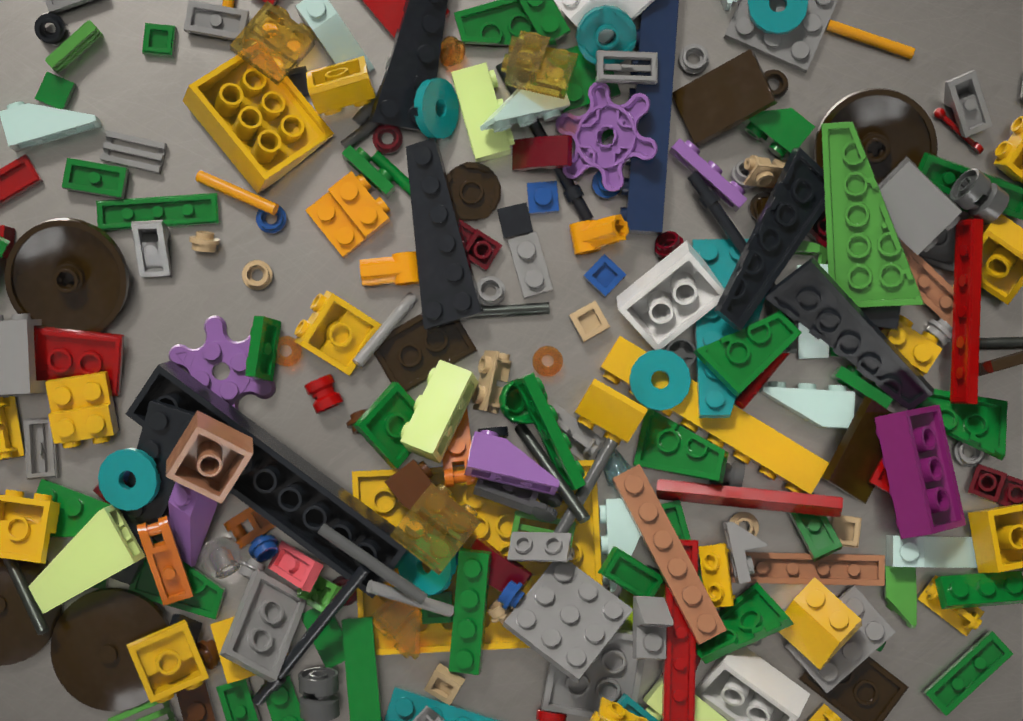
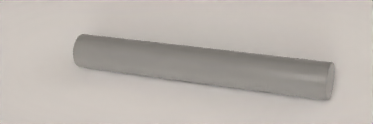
(385, 329)
(394, 594)

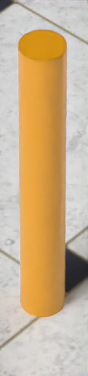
(870, 39)
(237, 192)

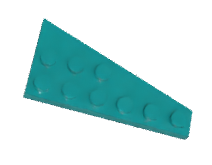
(713, 396)

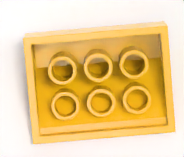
(255, 121)

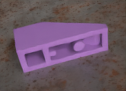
(502, 462)
(190, 520)

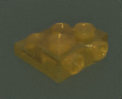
(273, 42)
(537, 66)
(436, 527)

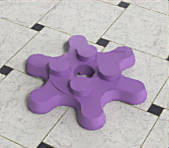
(588, 130)
(221, 349)

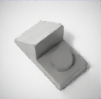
(968, 103)
(151, 248)
(738, 542)
(650, 622)

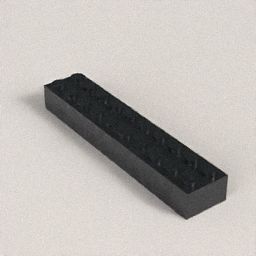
(281, 482)

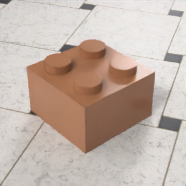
(209, 457)

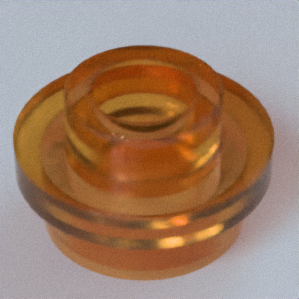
(451, 51)
(296, 353)
(538, 365)

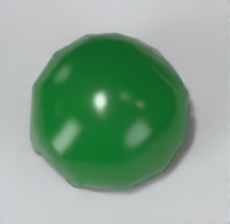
(513, 405)

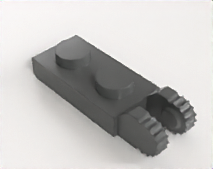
(520, 499)

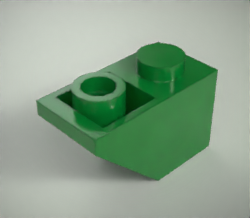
(780, 129)

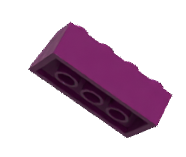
(920, 471)

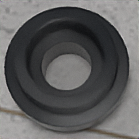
(43, 34)

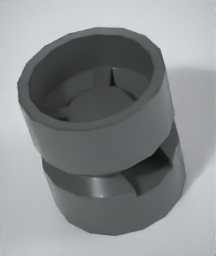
(979, 196)
(318, 691)

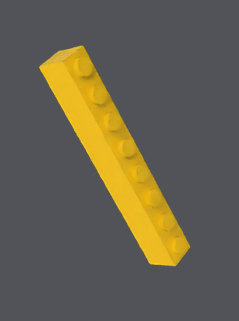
(740, 432)

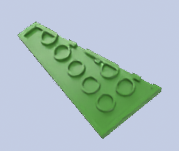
(861, 237)

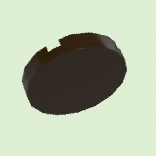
(474, 191)

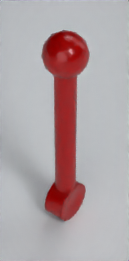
(940, 113)

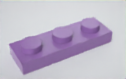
(711, 173)

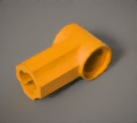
(591, 235)
(398, 269)

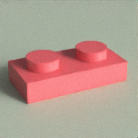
(295, 566)

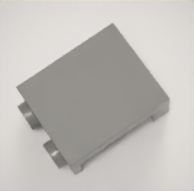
(917, 207)
(18, 356)

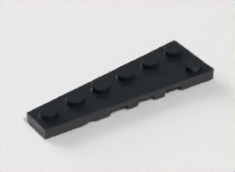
(411, 62)
(780, 230)
(443, 262)
(833, 316)
(158, 437)

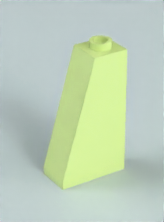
(89, 558)

